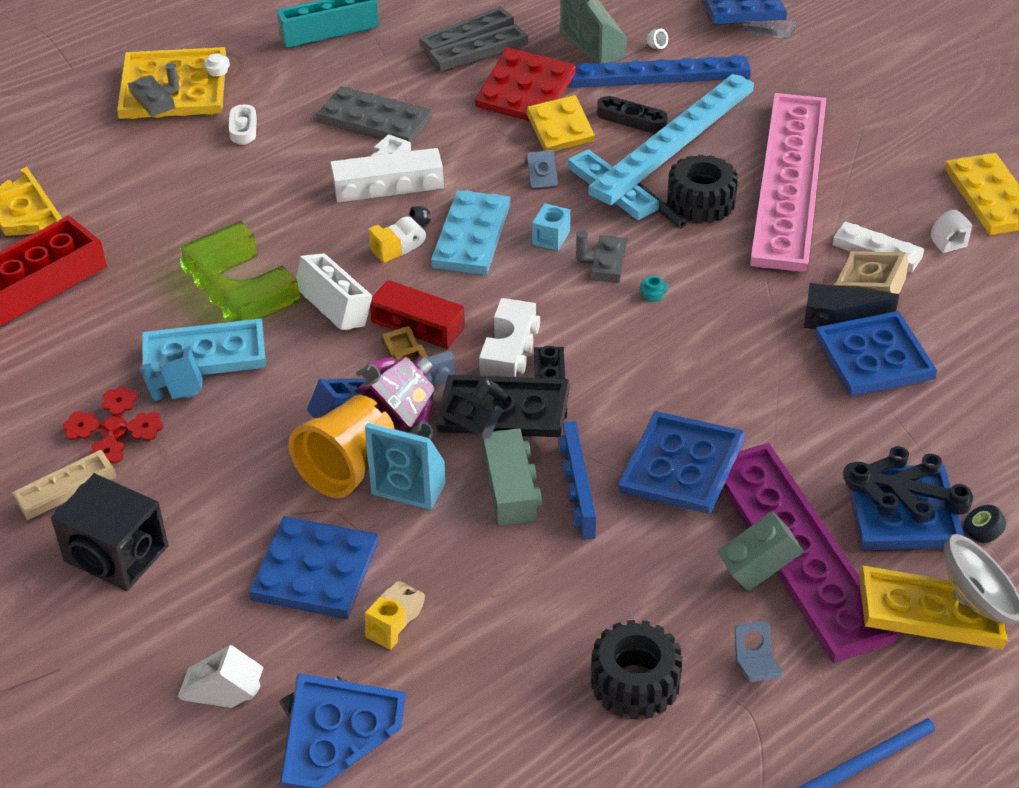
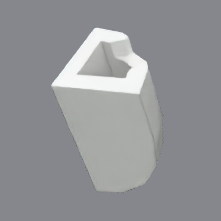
(951, 231)

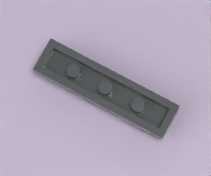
(471, 27)
(478, 47)

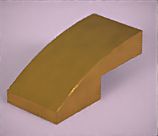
(402, 344)

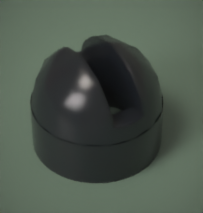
(419, 215)

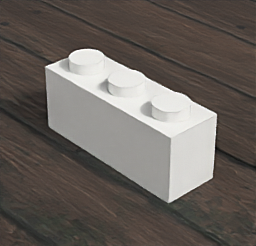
(333, 291)

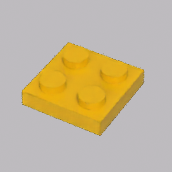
(560, 124)

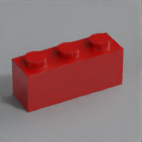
(427, 315)

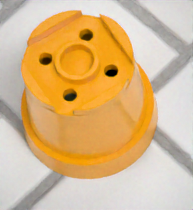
(333, 448)

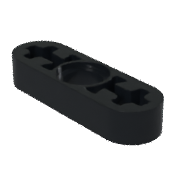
(646, 117)

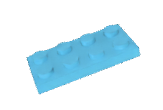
(471, 232)
(214, 346)

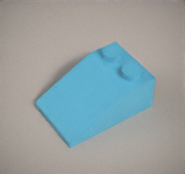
(404, 466)

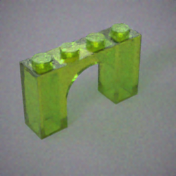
(238, 299)

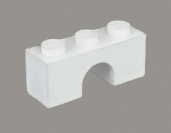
(513, 331)

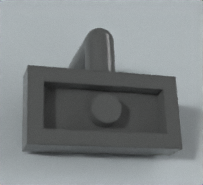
(152, 95)
(607, 259)

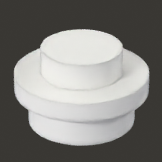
(217, 64)

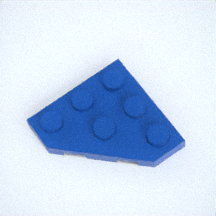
(335, 727)

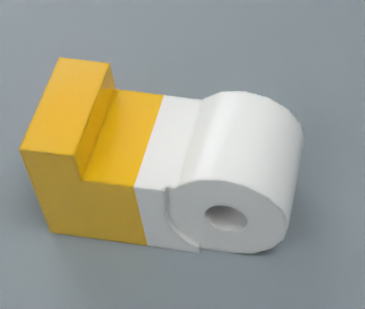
(396, 239)

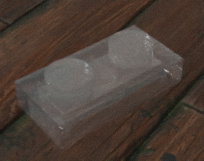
(779, 29)

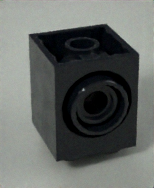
(110, 531)

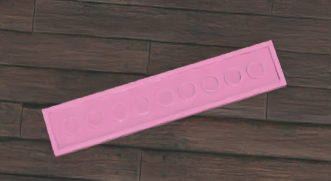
(789, 184)

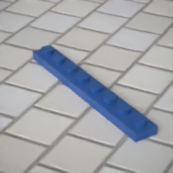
(659, 71)

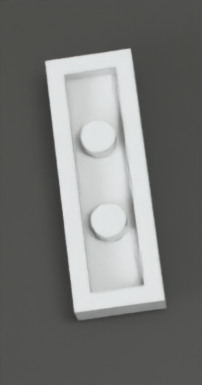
(856, 238)

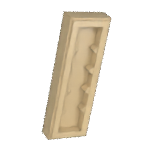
(61, 484)

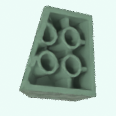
(592, 30)

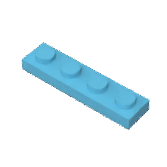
(591, 167)

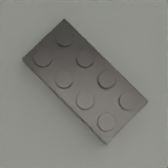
(373, 115)

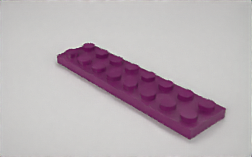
(822, 576)

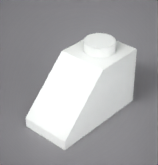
(222, 679)

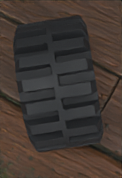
(702, 188)
(636, 692)

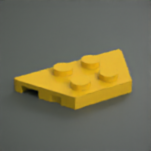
(25, 206)

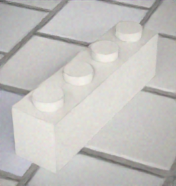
(387, 175)

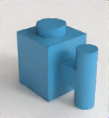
(177, 372)

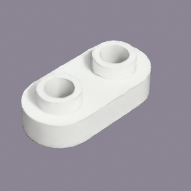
(242, 124)

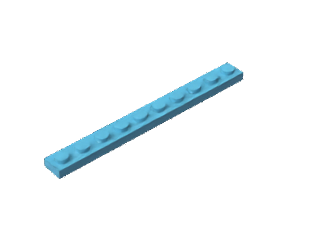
(670, 139)

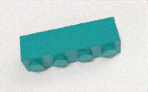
(325, 20)

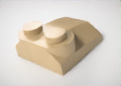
(874, 271)

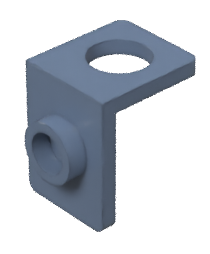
(541, 169)
(756, 663)

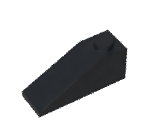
(839, 304)

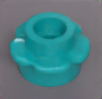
(653, 288)

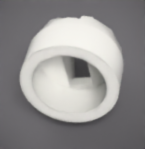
(657, 39)

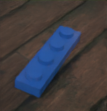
(579, 487)

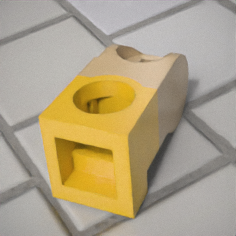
(392, 613)

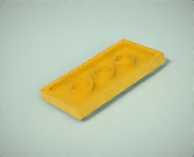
(987, 190)
(924, 608)

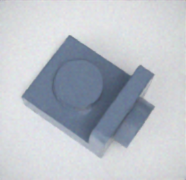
(443, 365)

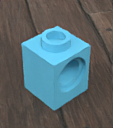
(551, 227)

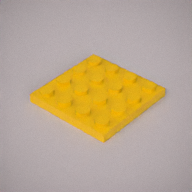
(198, 89)

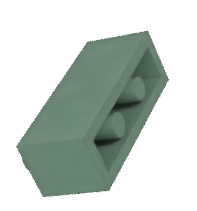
(511, 477)

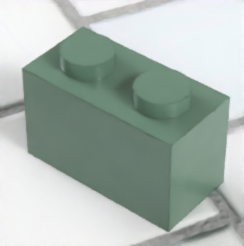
(760, 551)

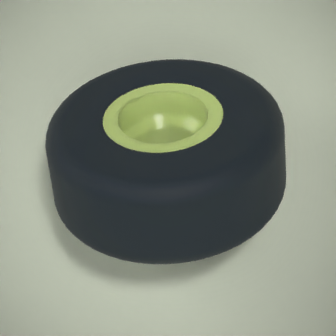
(985, 523)

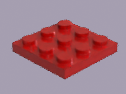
(523, 81)

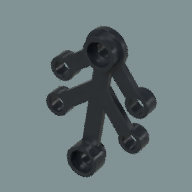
(868, 478)

